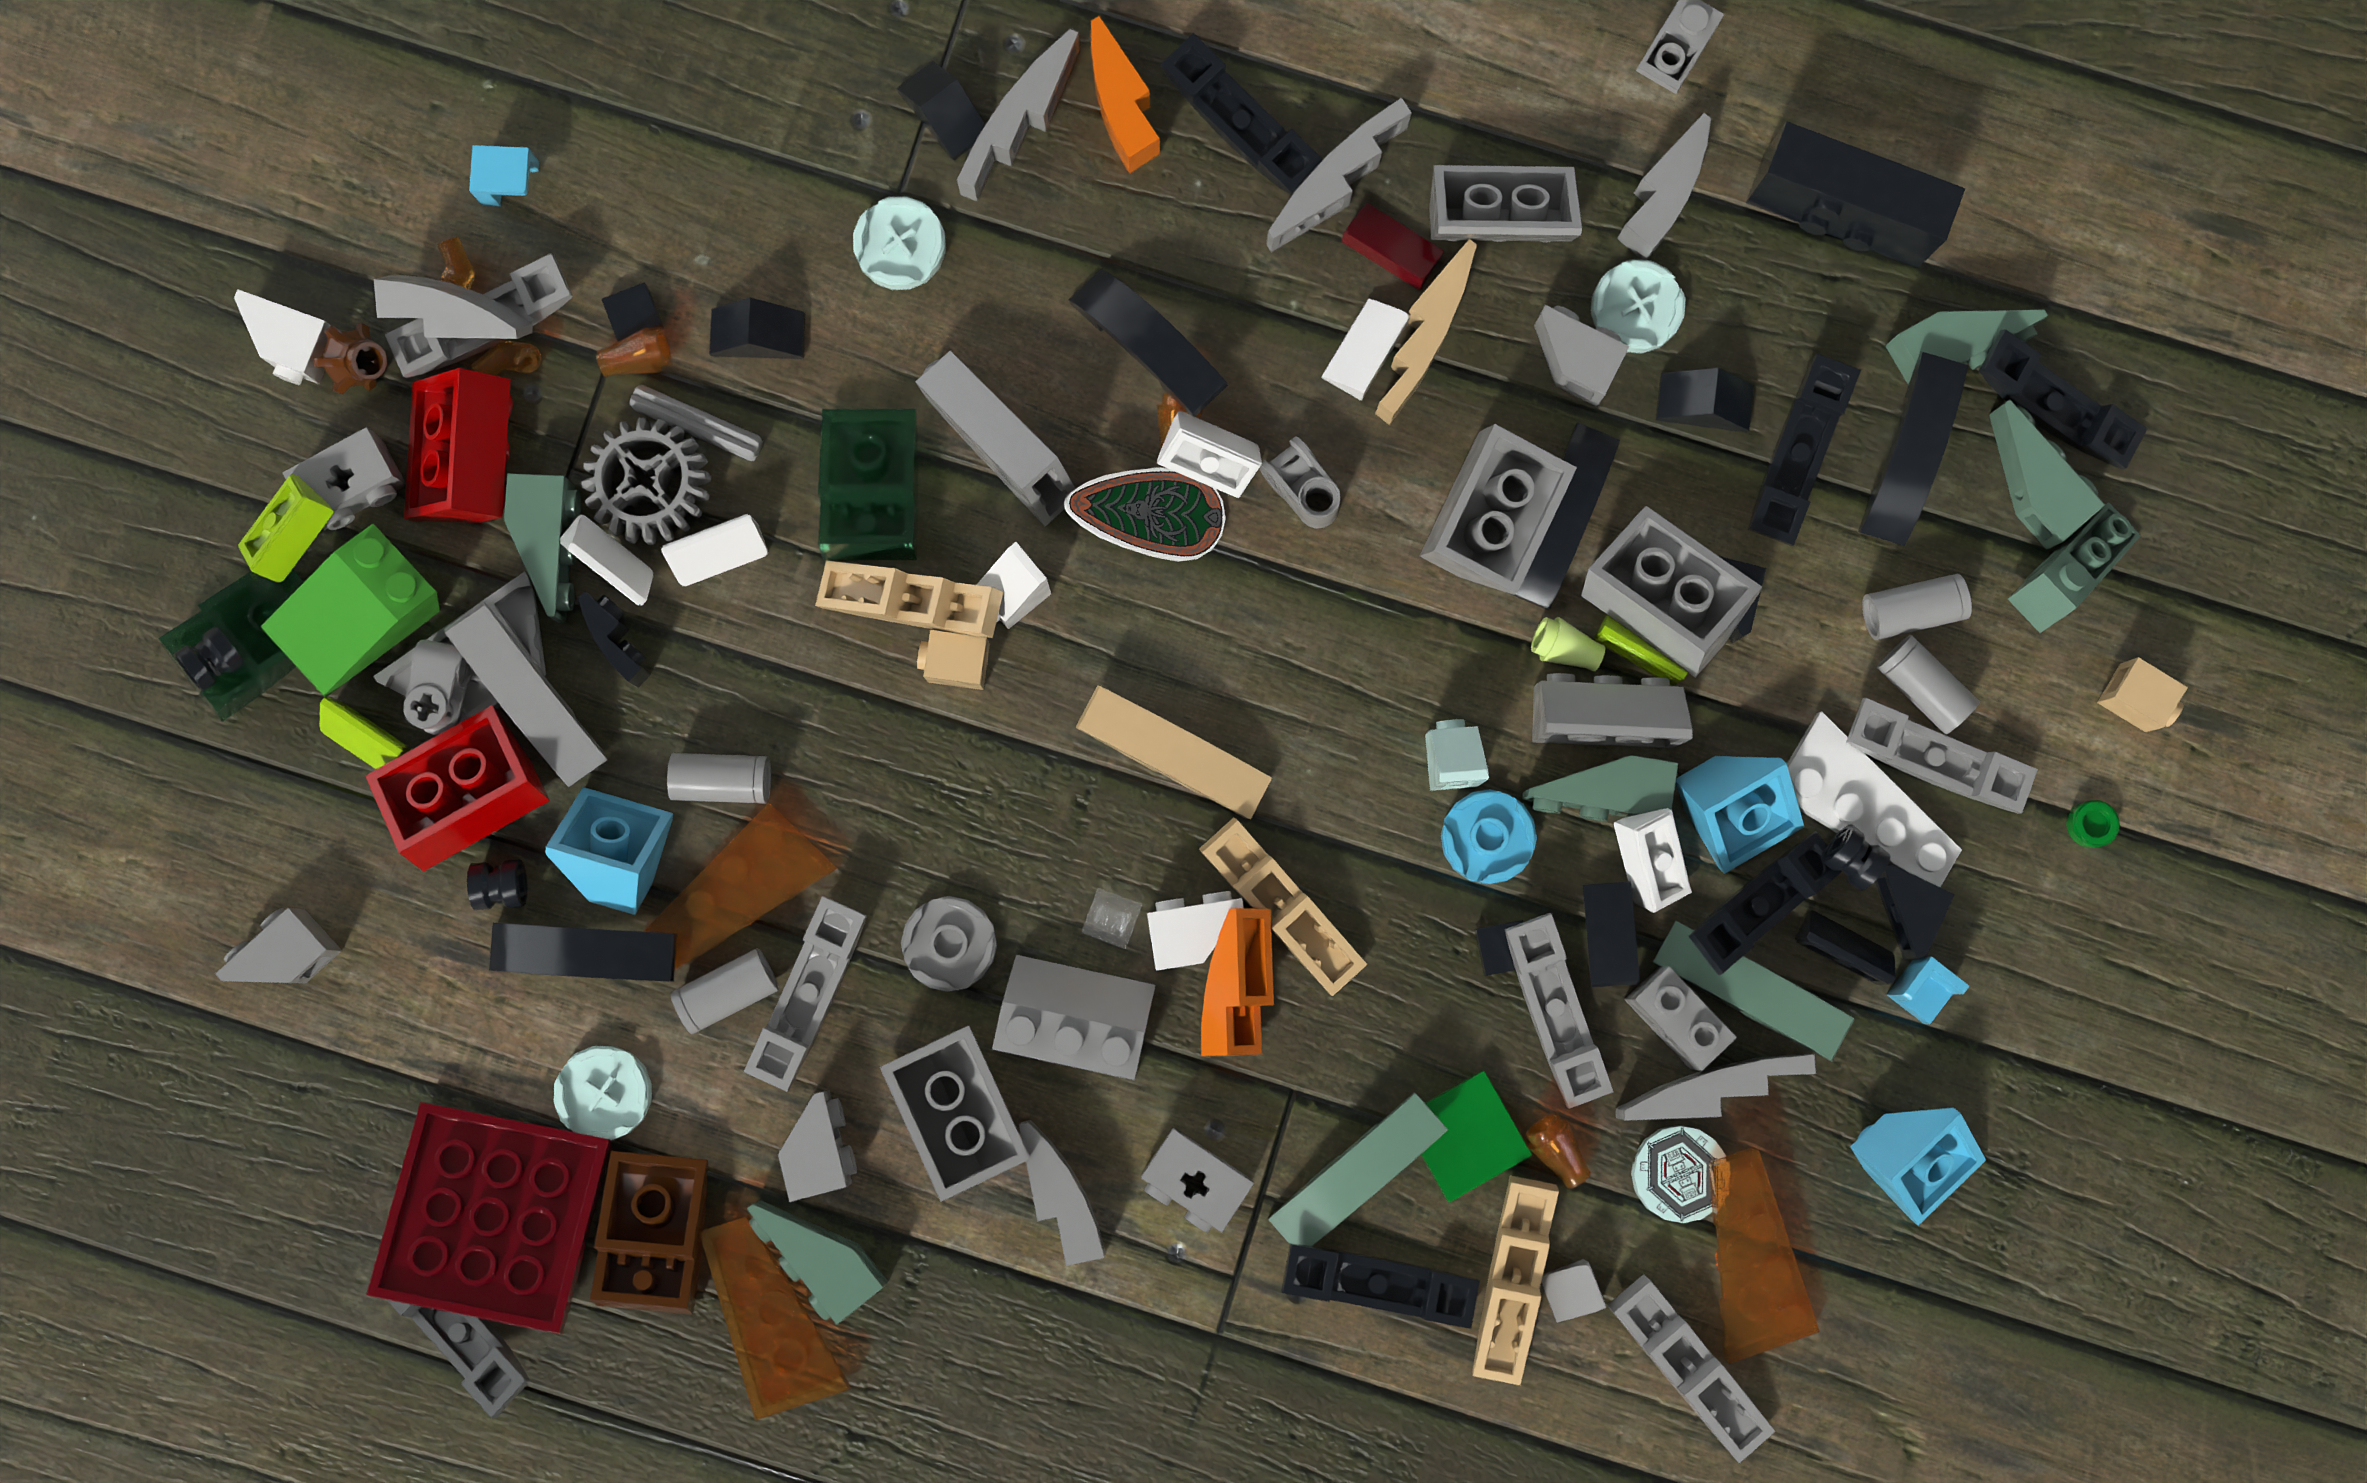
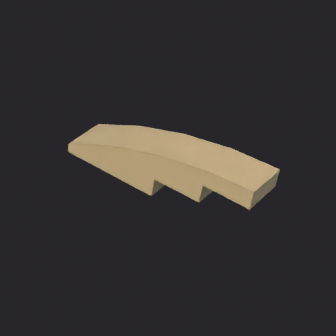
(1431, 319)
(909, 598)
(1173, 752)
(1293, 914)
(1515, 1280)

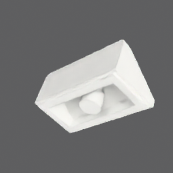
(1366, 348)
(1209, 454)
(715, 550)
(608, 559)
(1653, 858)

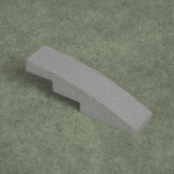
(1025, 105)
(1327, 187)
(525, 693)
(1700, 1092)
(1691, 1368)

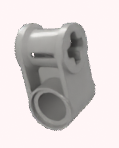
(1298, 475)
(440, 679)

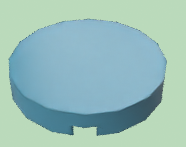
(1488, 837)

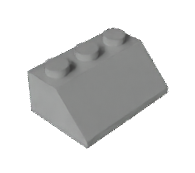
(1504, 203)
(1498, 510)
(1670, 590)
(1610, 712)
(1074, 1017)
(954, 1113)

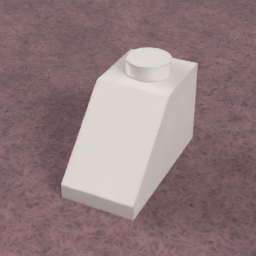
(284, 337)
(1021, 584)

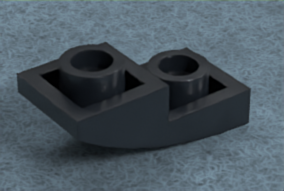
(607, 630)
(1611, 934)

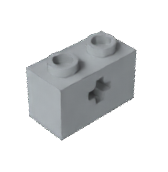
(372, 471)
(1680, 1018)
(1224, 1183)

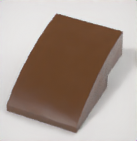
(650, 1233)

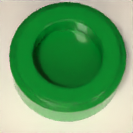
(2093, 824)

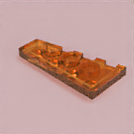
(745, 881)
(1759, 1276)
(769, 1328)

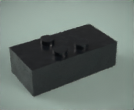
(1854, 195)

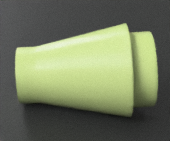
(1564, 644)

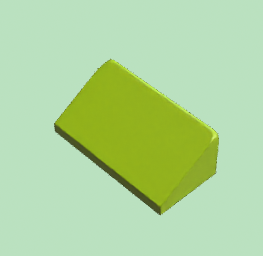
(285, 529)
(1637, 651)
(359, 734)

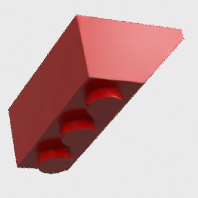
(458, 447)
(456, 789)

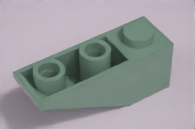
(1960, 336)
(2040, 481)
(537, 516)
(2074, 568)
(1615, 788)
(828, 1264)

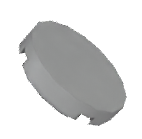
(949, 943)

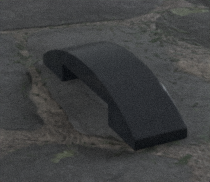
(1237, 117)
(1150, 340)
(2057, 405)
(1802, 449)
(1916, 449)
(1593, 456)
(1762, 903)
(583, 952)
(1380, 1284)

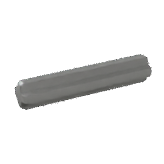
(696, 422)

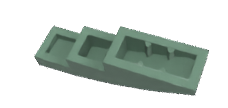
(1759, 995)
(1358, 1173)

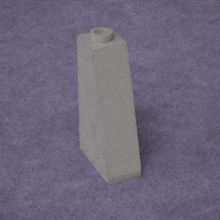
(997, 436)

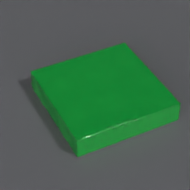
(1478, 1138)

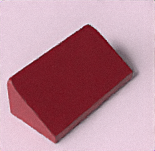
(1392, 246)

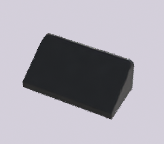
(1847, 948)

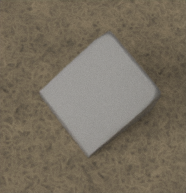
(1572, 1291)

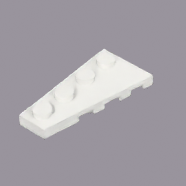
(1847, 788)

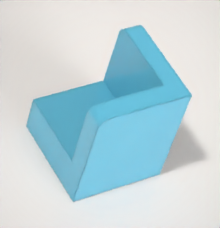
(500, 172)
(1926, 988)

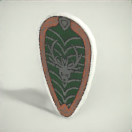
(1150, 512)

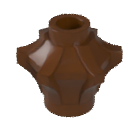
(352, 358)

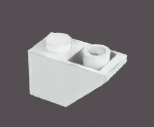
(1190, 933)

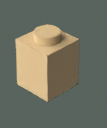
(954, 659)
(2143, 695)

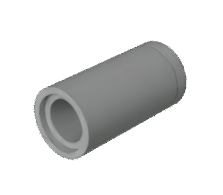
(1917, 606)
(1928, 684)
(719, 778)
(724, 991)

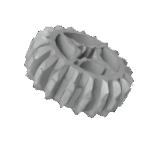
(633, 493)

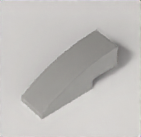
(1666, 190)
(447, 309)
(1060, 1195)

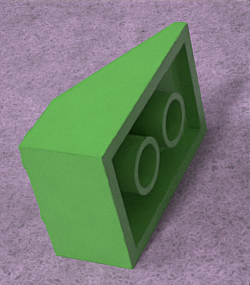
(351, 611)

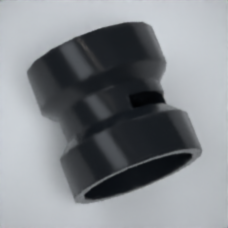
(220, 655)
(1855, 857)
(501, 884)

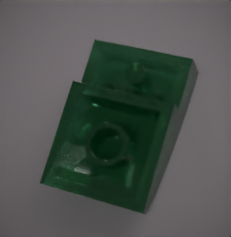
(868, 484)
(239, 614)

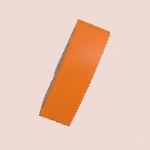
(1122, 100)
(1238, 985)

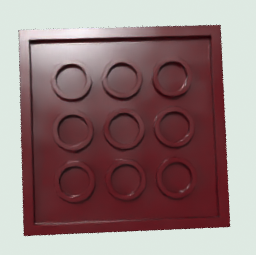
(490, 1218)

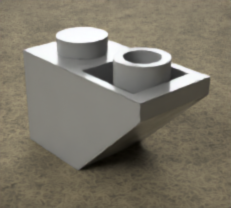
(1680, 43)
(1578, 355)
(286, 951)
(814, 1152)

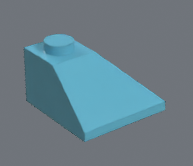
(1740, 806)
(610, 848)
(1919, 1157)

